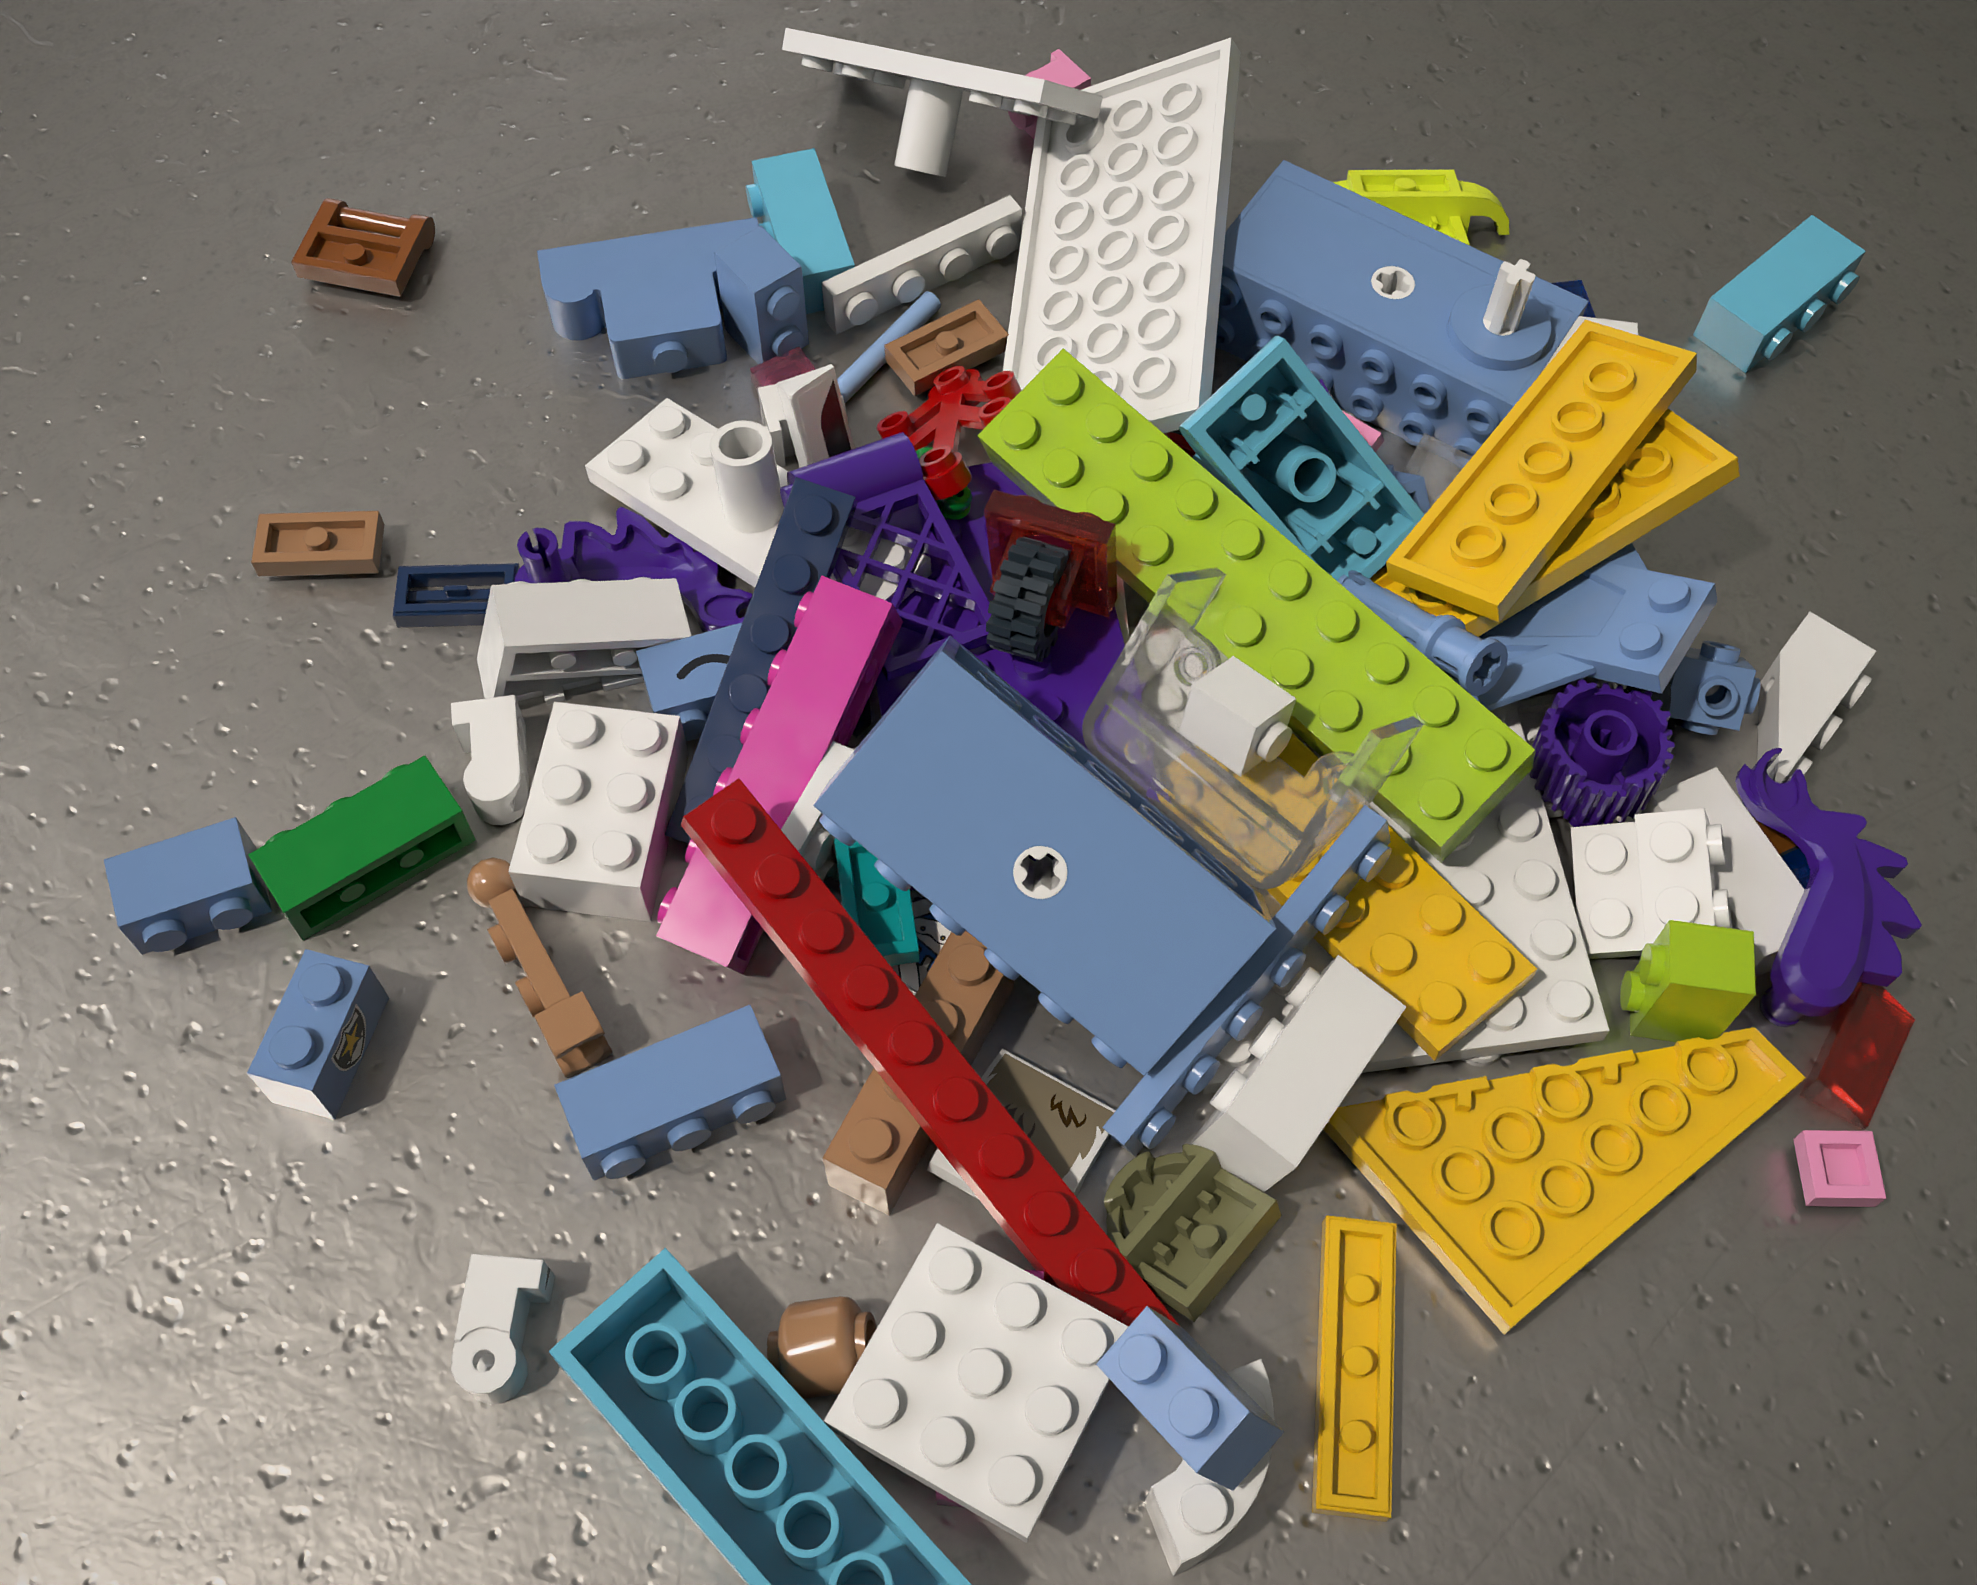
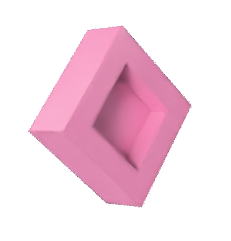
(1839, 1168)

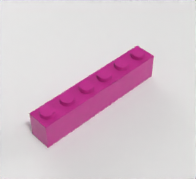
(811, 702)

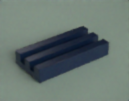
(454, 604)

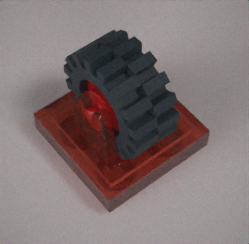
(1043, 569)

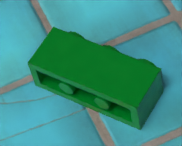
(362, 847)

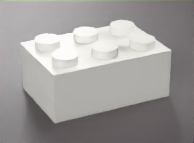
(600, 812)

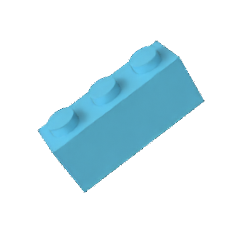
(801, 217)
(1780, 294)

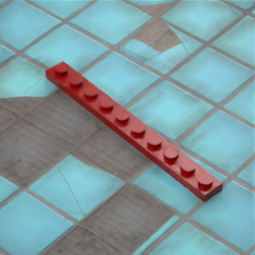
(915, 1056)

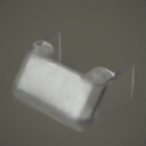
(1258, 823)

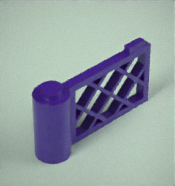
(885, 480)

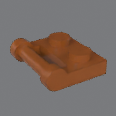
(362, 248)

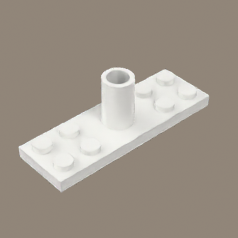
(937, 92)
(717, 491)

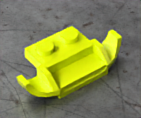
(1430, 198)

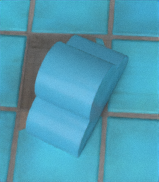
(1302, 464)

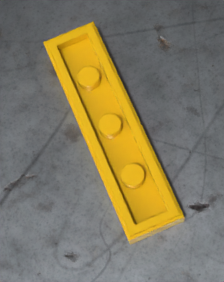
(1355, 1370)

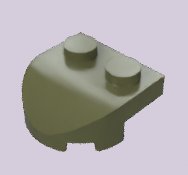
(1186, 1224)

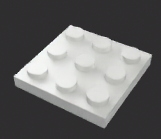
(978, 1381)

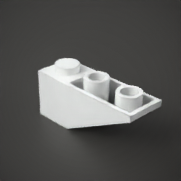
(1803, 688)

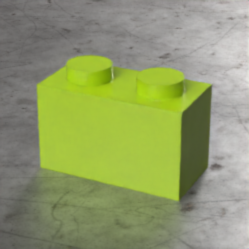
(1690, 982)

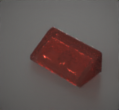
(1859, 1054)

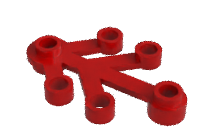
(950, 407)

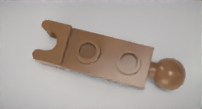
(564, 1020)

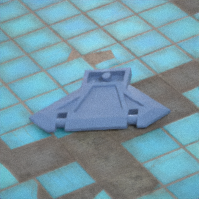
(1604, 625)

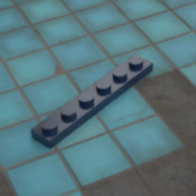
(800, 553)

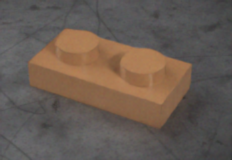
(957, 339)
(318, 543)

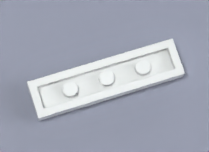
(922, 265)

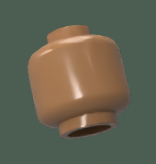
(820, 1344)

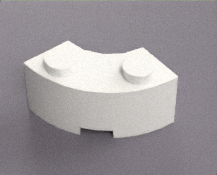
(1196, 1513)

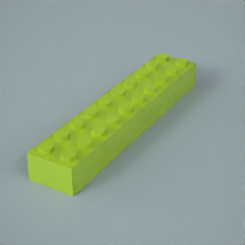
(1275, 610)

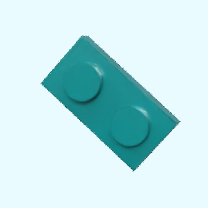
(876, 904)

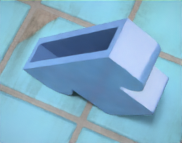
(648, 291)

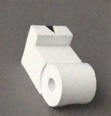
(499, 765)
(493, 1323)

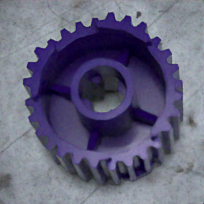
(1601, 753)

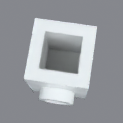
(1238, 716)

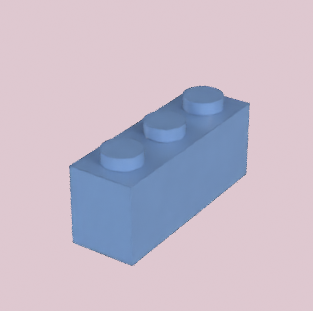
(671, 1094)

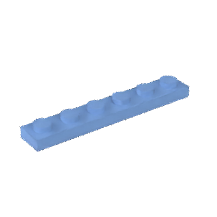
(1313, 907)

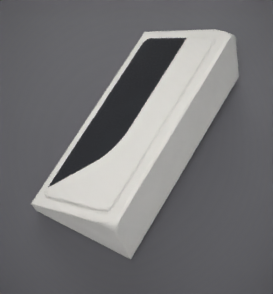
(815, 415)

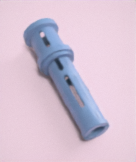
(1441, 638)

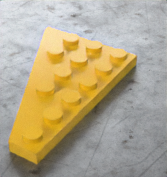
(1554, 1164)

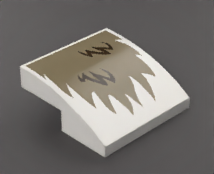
(1050, 1112)

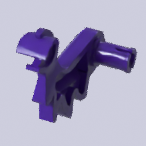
(632, 553)
(1846, 909)

